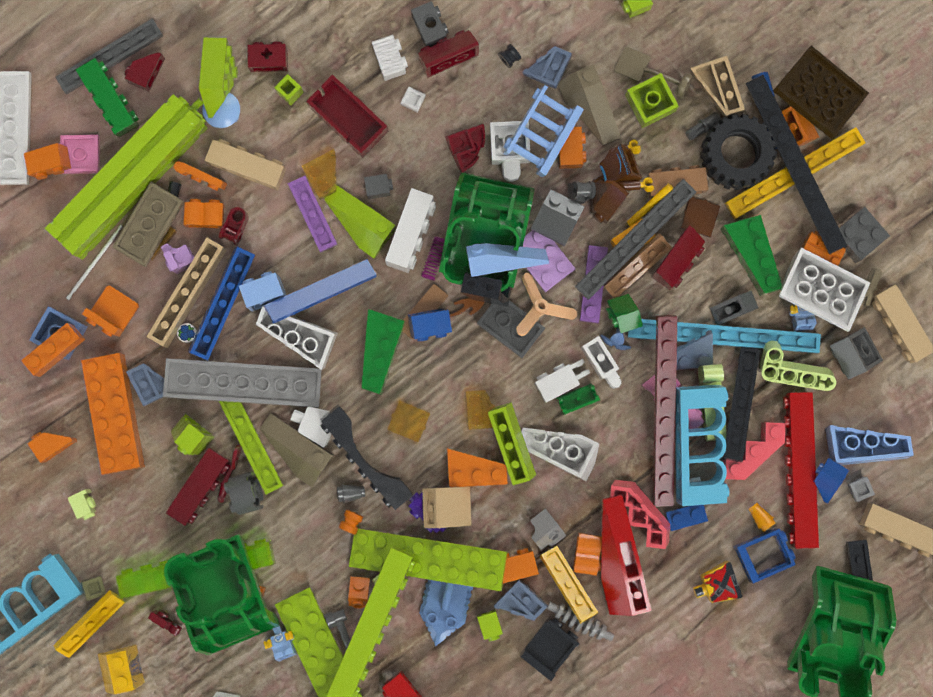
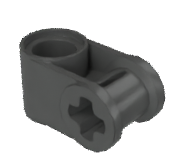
(581, 192)

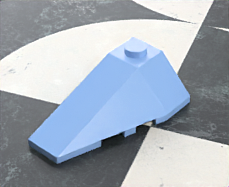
(498, 258)

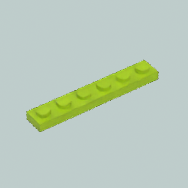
(252, 446)

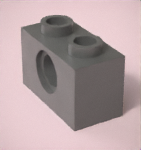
(427, 13)

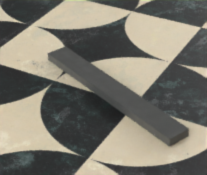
(635, 239)

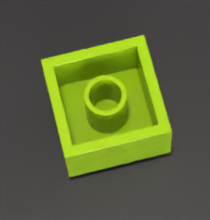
(651, 100)

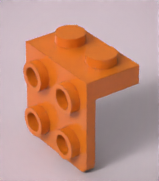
(111, 311)

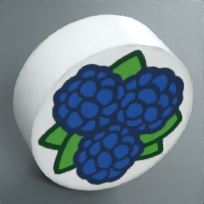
(186, 333)

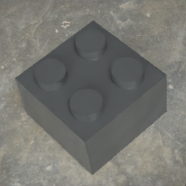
(862, 234)

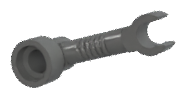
(337, 619)

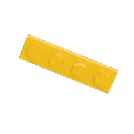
(568, 584)
(88, 624)

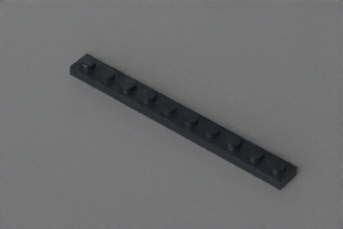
(796, 165)

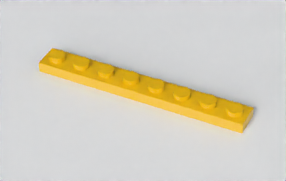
(782, 180)

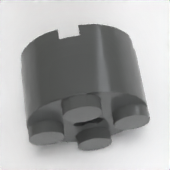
(244, 493)

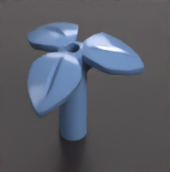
(617, 340)

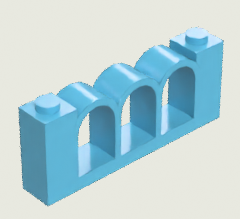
(713, 490)
(60, 579)

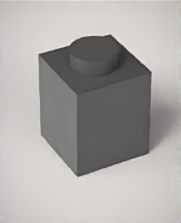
(378, 186)

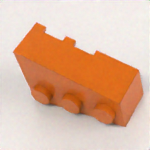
(474, 471)

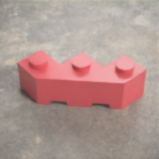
(757, 452)
(643, 513)

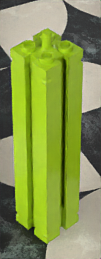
(127, 176)

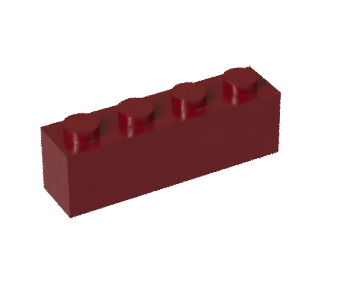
(198, 486)

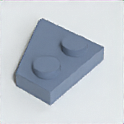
(550, 67)
(696, 352)

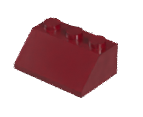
(448, 53)
(679, 259)

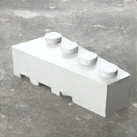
(305, 338)

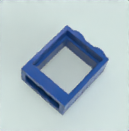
(747, 564)

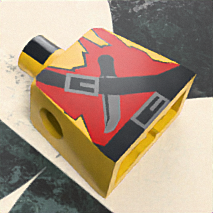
(719, 584)

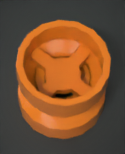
(351, 521)

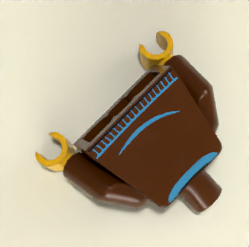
(623, 169)

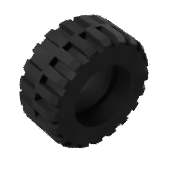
(751, 131)

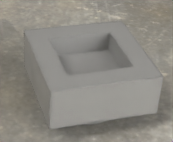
(861, 489)

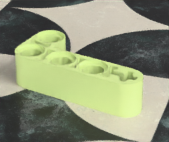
(711, 375)
(796, 378)

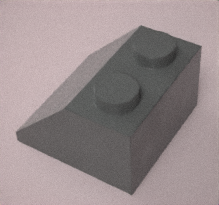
(557, 217)
(856, 353)

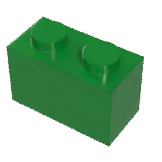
(624, 313)

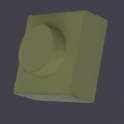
(93, 587)

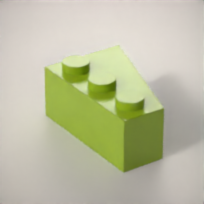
(191, 436)

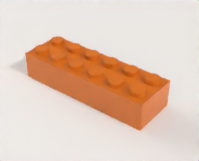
(112, 413)

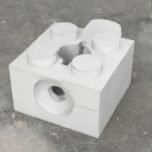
(511, 163)

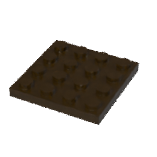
(821, 92)

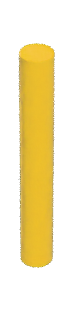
(650, 204)

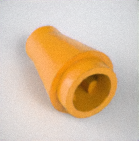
(761, 517)

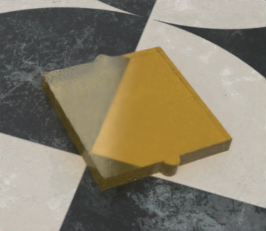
(408, 421)

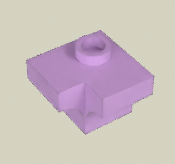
(177, 258)

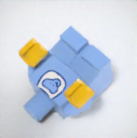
(802, 319)
(281, 644)

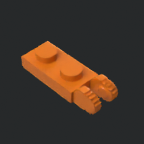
(199, 175)

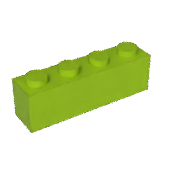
(512, 443)

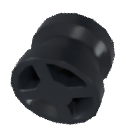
(509, 56)

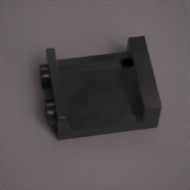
(485, 290)
(549, 648)

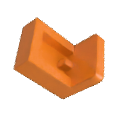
(358, 592)

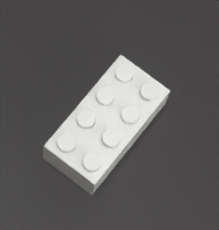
(410, 230)

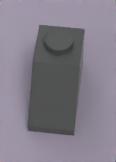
(734, 308)

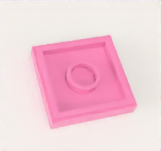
(83, 153)

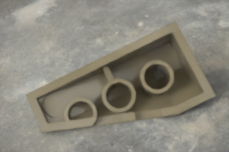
(586, 91)

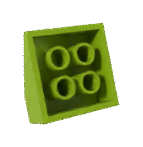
(216, 73)

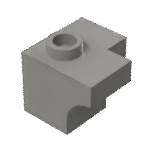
(546, 530)

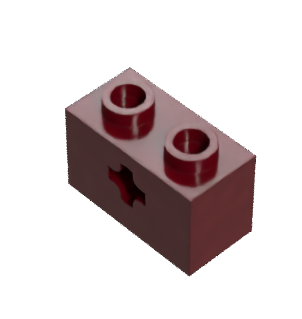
(277, 60)

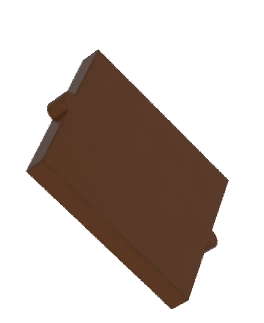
(700, 216)

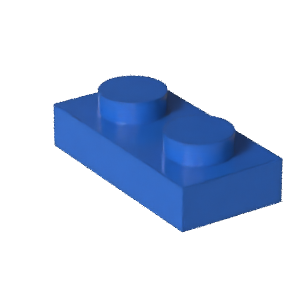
(686, 517)

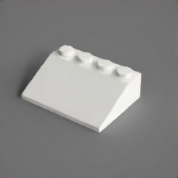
(823, 289)

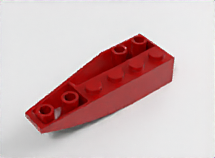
(620, 562)

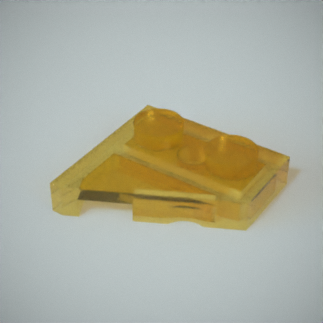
(322, 174)

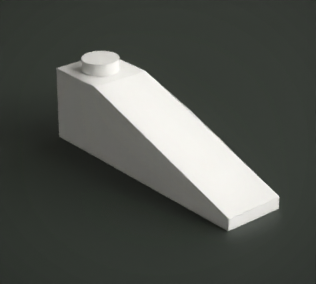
(567, 451)

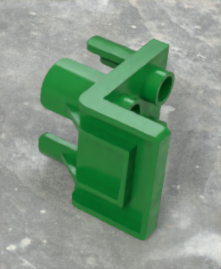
(480, 214)
(218, 595)
(844, 634)

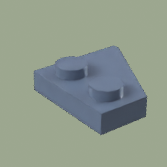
(146, 383)
(521, 601)

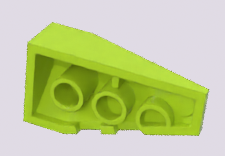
(361, 222)

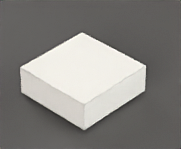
(413, 99)

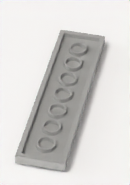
(242, 383)

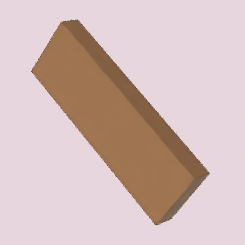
(430, 301)

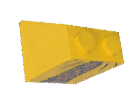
(121, 670)

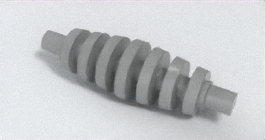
(587, 625)

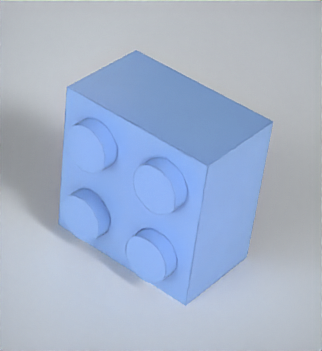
(262, 290)

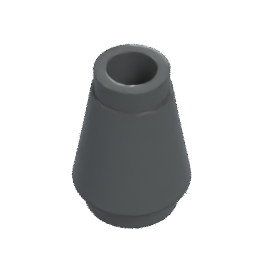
(348, 493)

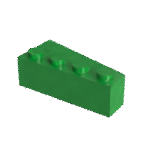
(107, 97)

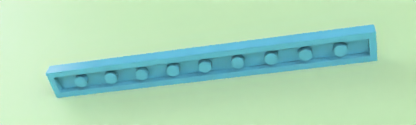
(735, 336)

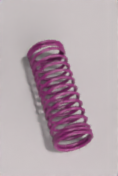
(440, 240)

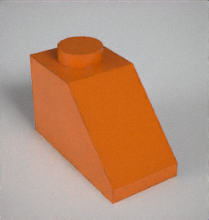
(48, 445)

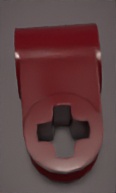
(233, 226)

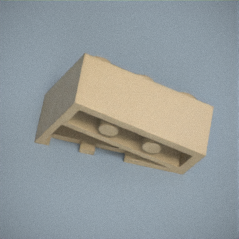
(719, 85)

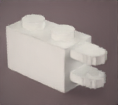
(602, 362)
(559, 381)

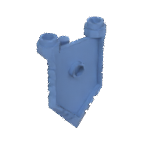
(444, 608)

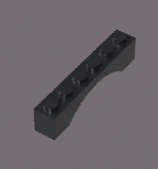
(391, 487)

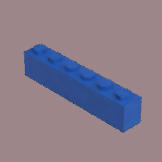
(221, 303)

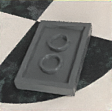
(502, 325)

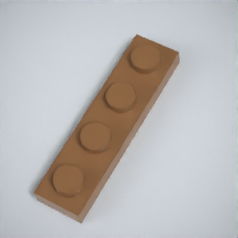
(637, 265)

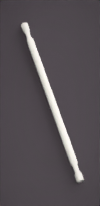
(94, 262)

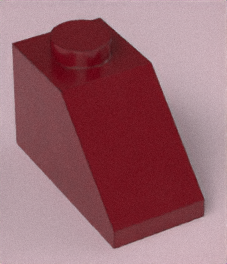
(144, 71)

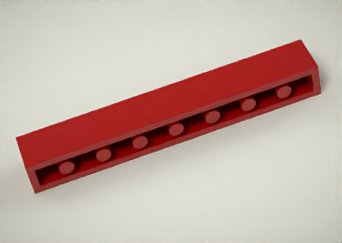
(801, 470)

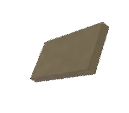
(148, 224)

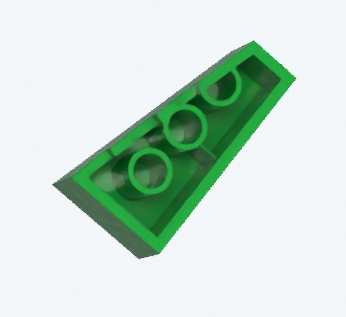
(754, 252)
(381, 344)

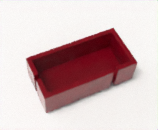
(347, 116)

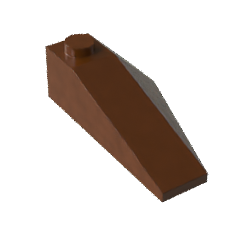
(607, 200)

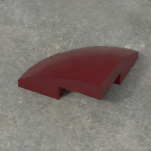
(466, 146)

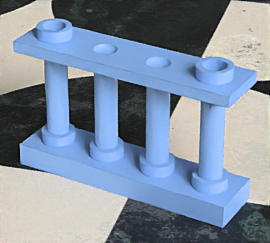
(561, 131)

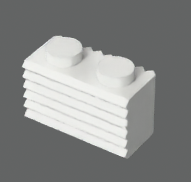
(389, 58)

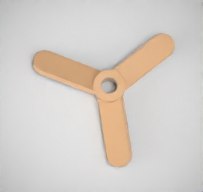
(547, 308)

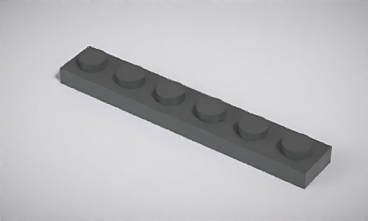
(113, 53)

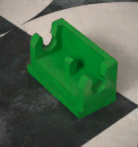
(577, 399)

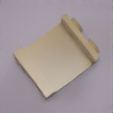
(446, 507)

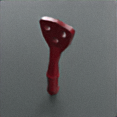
(236, 454)

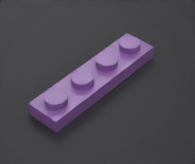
(312, 214)
(591, 308)

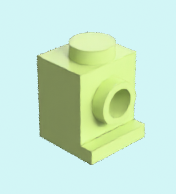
(83, 504)

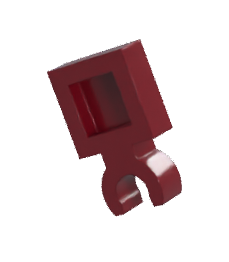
(162, 620)

